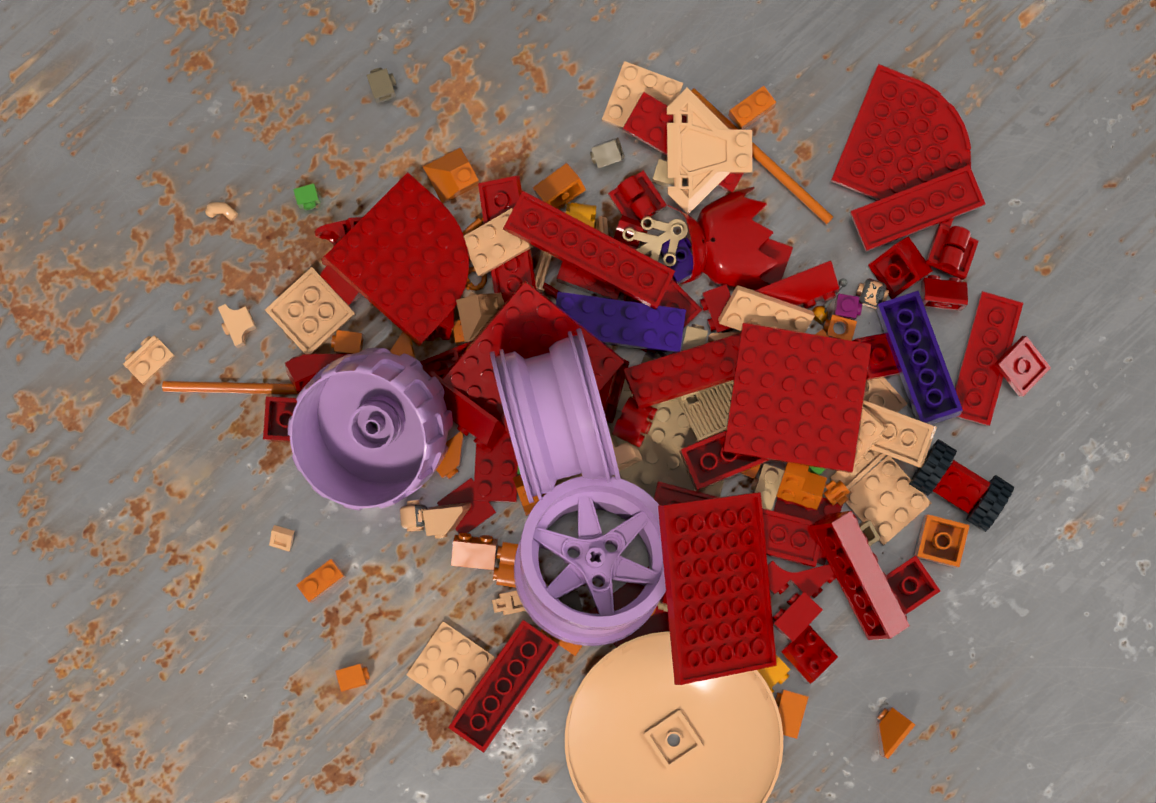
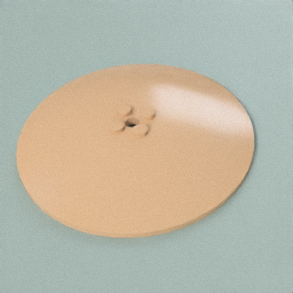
(631, 706)

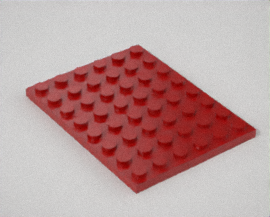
(717, 587)

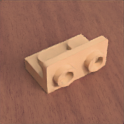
(148, 359)

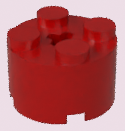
(634, 423)

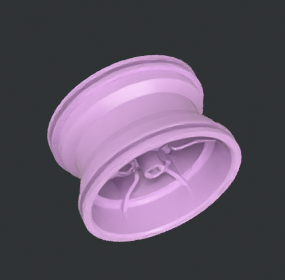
(555, 415)
(593, 560)

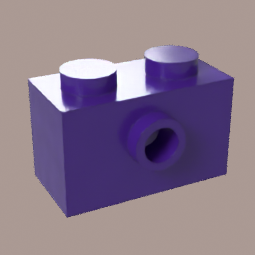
(684, 260)

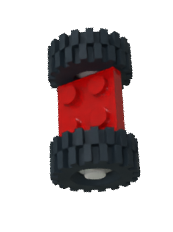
(962, 486)

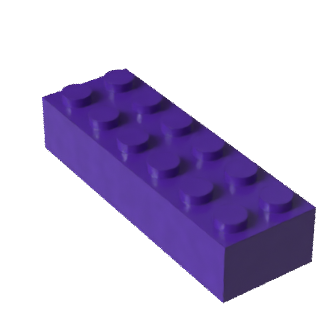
(626, 322)
(919, 359)

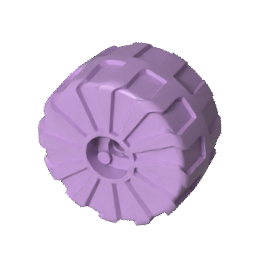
(346, 453)

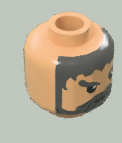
(872, 293)
(412, 516)

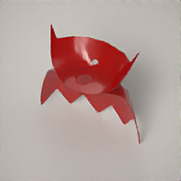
(735, 253)

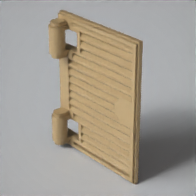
(710, 412)

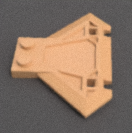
(702, 151)

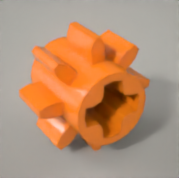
(836, 492)

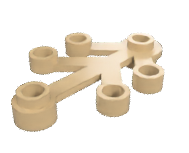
(655, 242)

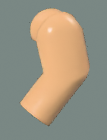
(220, 208)

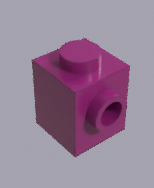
(847, 306)

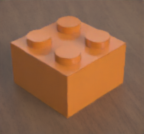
(941, 541)

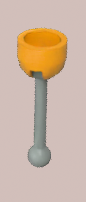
(820, 311)

